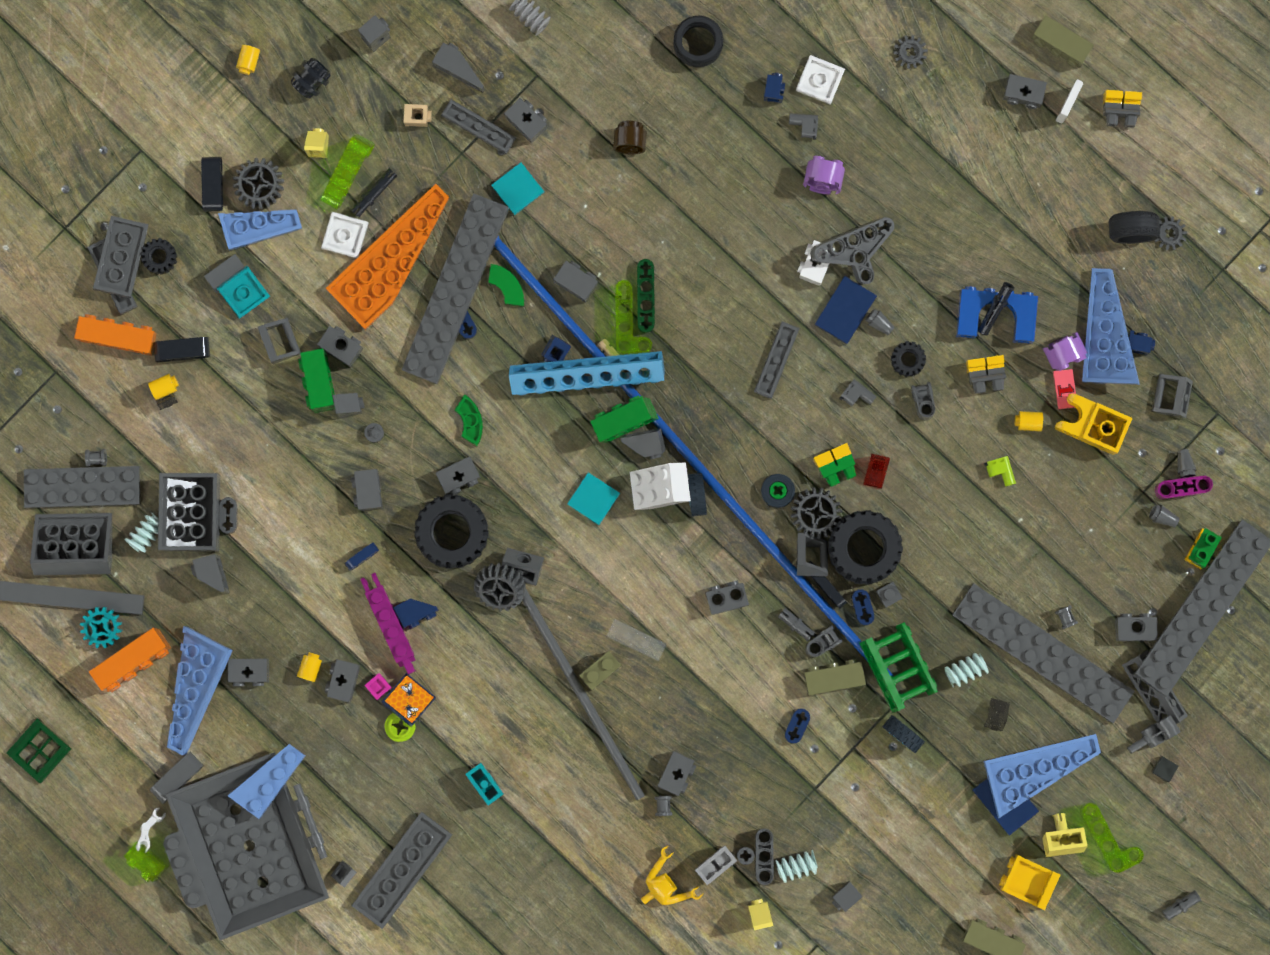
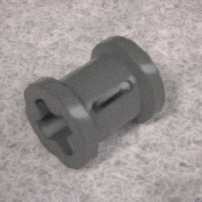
(95, 457)
(1066, 617)
(663, 806)
(750, 859)

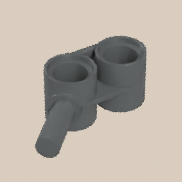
(1156, 734)

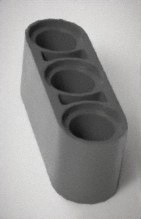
(176, 777)
(768, 865)

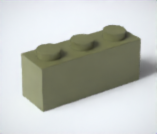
(1062, 42)
(834, 677)
(992, 940)

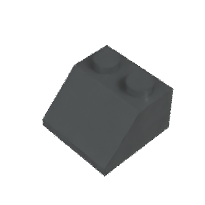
(210, 571)

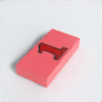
(1064, 385)

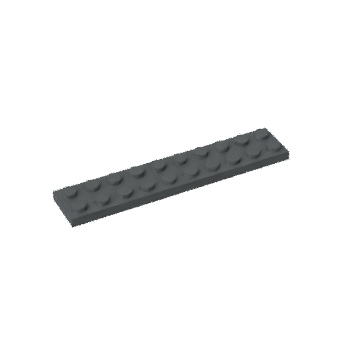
(455, 288)
(1203, 608)
(1043, 653)

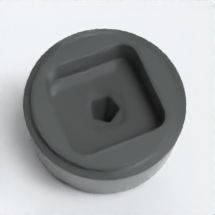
(374, 432)

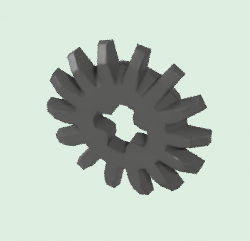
(910, 44)
(1177, 232)

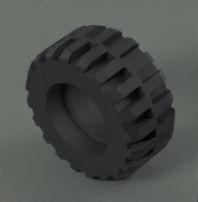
(451, 505)
(891, 547)

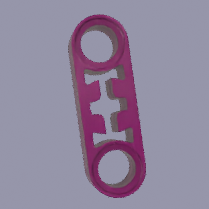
(1186, 482)

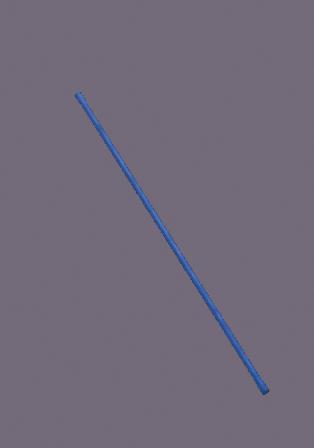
(687, 454)

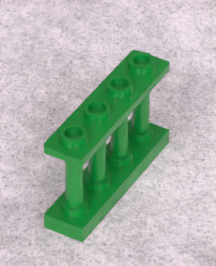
(879, 667)

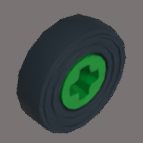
(768, 489)

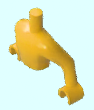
(662, 886)

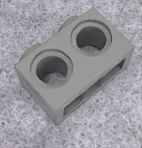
(715, 865)

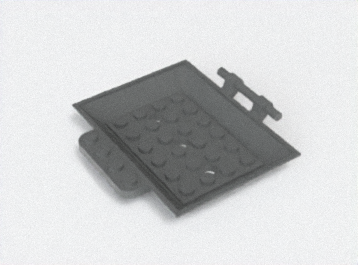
(218, 869)

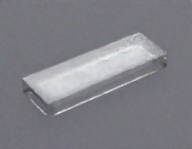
(636, 640)

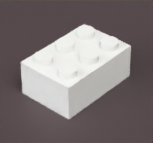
(660, 486)

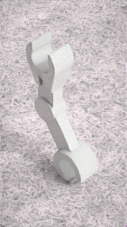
(144, 838)

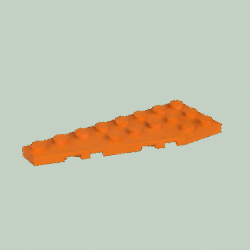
(381, 270)

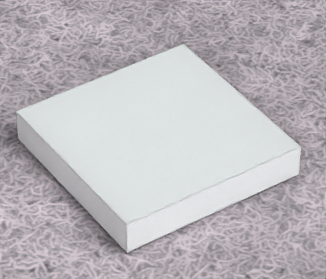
(820, 79)
(1069, 101)
(344, 235)

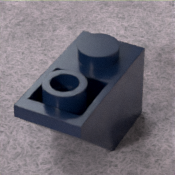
(413, 611)

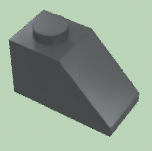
(348, 404)
(646, 443)

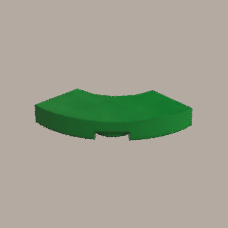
(507, 284)
(471, 420)

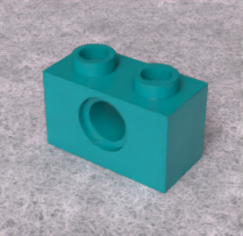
(484, 784)

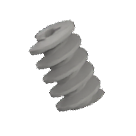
(530, 15)

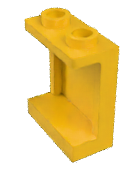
(1029, 881)

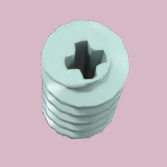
(144, 534)
(966, 669)
(797, 866)

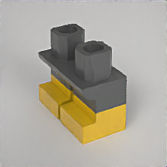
(1121, 105)
(994, 370)

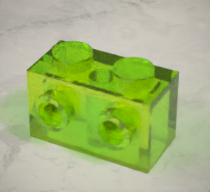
(148, 863)

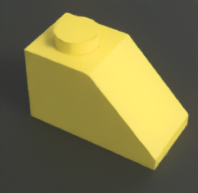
(316, 143)
(760, 914)

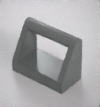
(274, 358)
(1181, 399)
(807, 569)

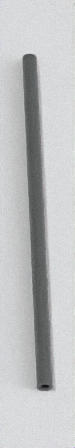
(582, 696)

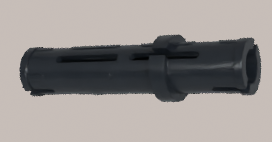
(373, 193)
(996, 308)

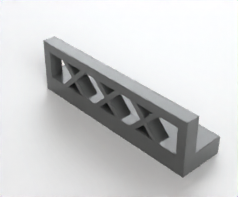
(1170, 703)

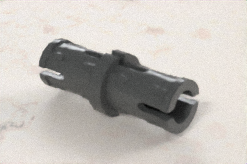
(796, 624)
(1181, 905)

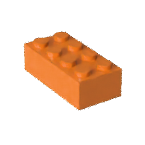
(130, 659)

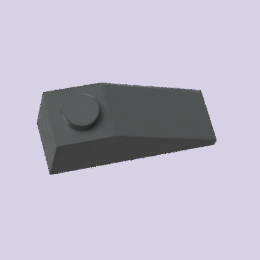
(453, 63)

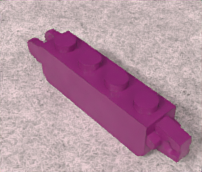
(390, 624)

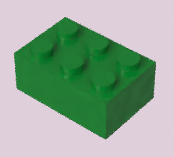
(317, 380)
(624, 419)

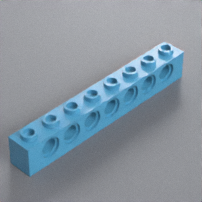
(594, 366)

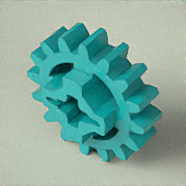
(108, 632)

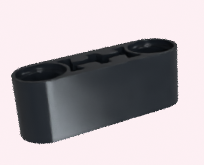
(212, 184)
(181, 349)

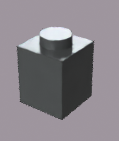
(846, 897)

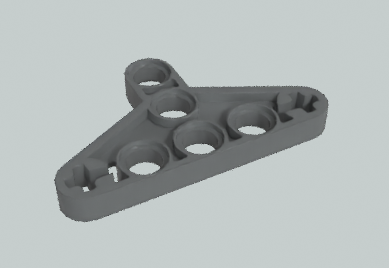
(864, 245)

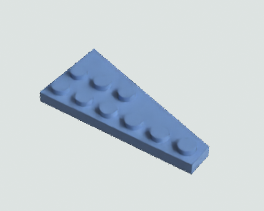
(1107, 339)
(196, 681)
(1027, 773)

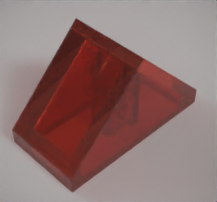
(876, 470)

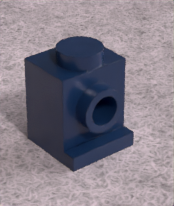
(774, 88)
(1141, 343)
(562, 349)

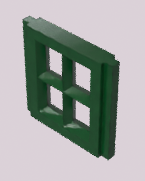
(51, 762)

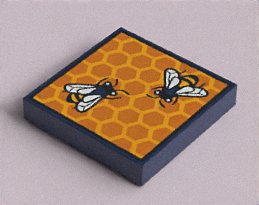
(408, 700)

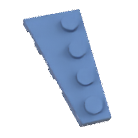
(249, 228)

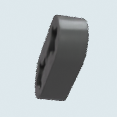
(223, 515)

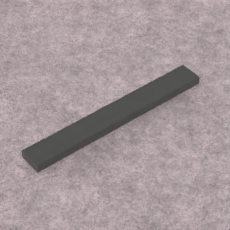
(71, 597)

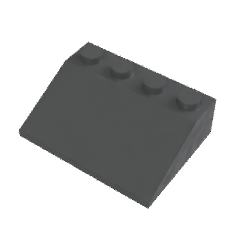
(189, 512)
(72, 544)

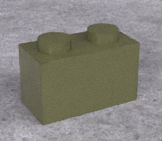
(600, 670)

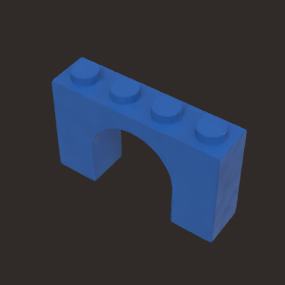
(1022, 306)

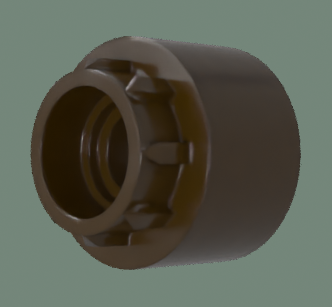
(630, 138)

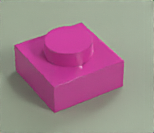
(378, 686)

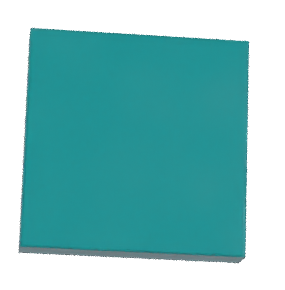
(517, 188)
(243, 292)
(593, 498)

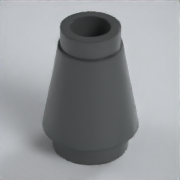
(878, 321)
(1185, 464)
(1162, 515)

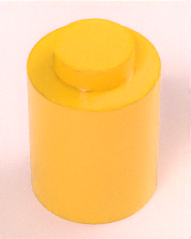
(247, 59)
(163, 386)
(1029, 421)
(309, 667)

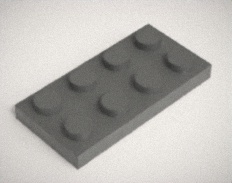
(120, 257)

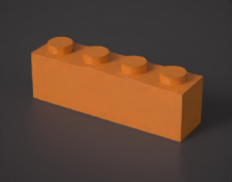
(115, 335)

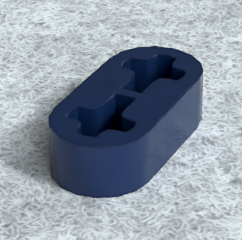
(470, 323)
(361, 556)
(867, 605)
(801, 729)

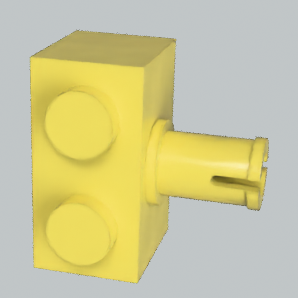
(1064, 840)

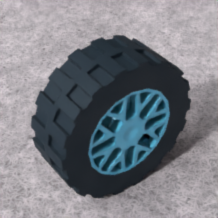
(697, 495)
(903, 734)

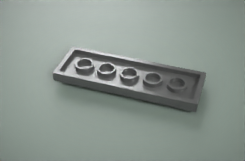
(82, 487)
(402, 870)

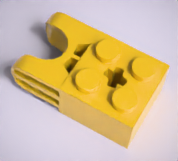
(1090, 423)

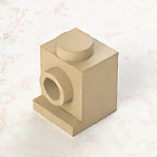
(412, 110)

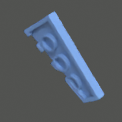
(265, 784)

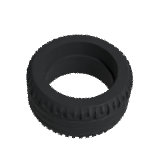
(703, 22)
(1134, 227)

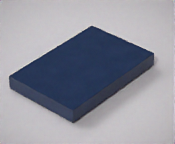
(845, 310)
(1013, 819)

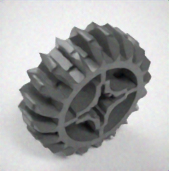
(261, 167)
(825, 515)
(499, 587)

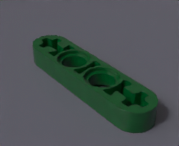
(642, 296)

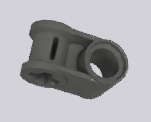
(922, 397)
(824, 642)

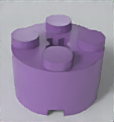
(824, 175)
(1065, 351)

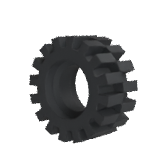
(155, 245)
(908, 370)

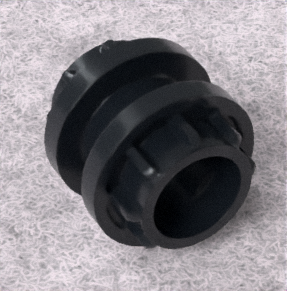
(310, 78)

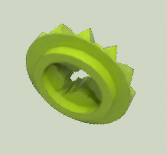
(392, 731)

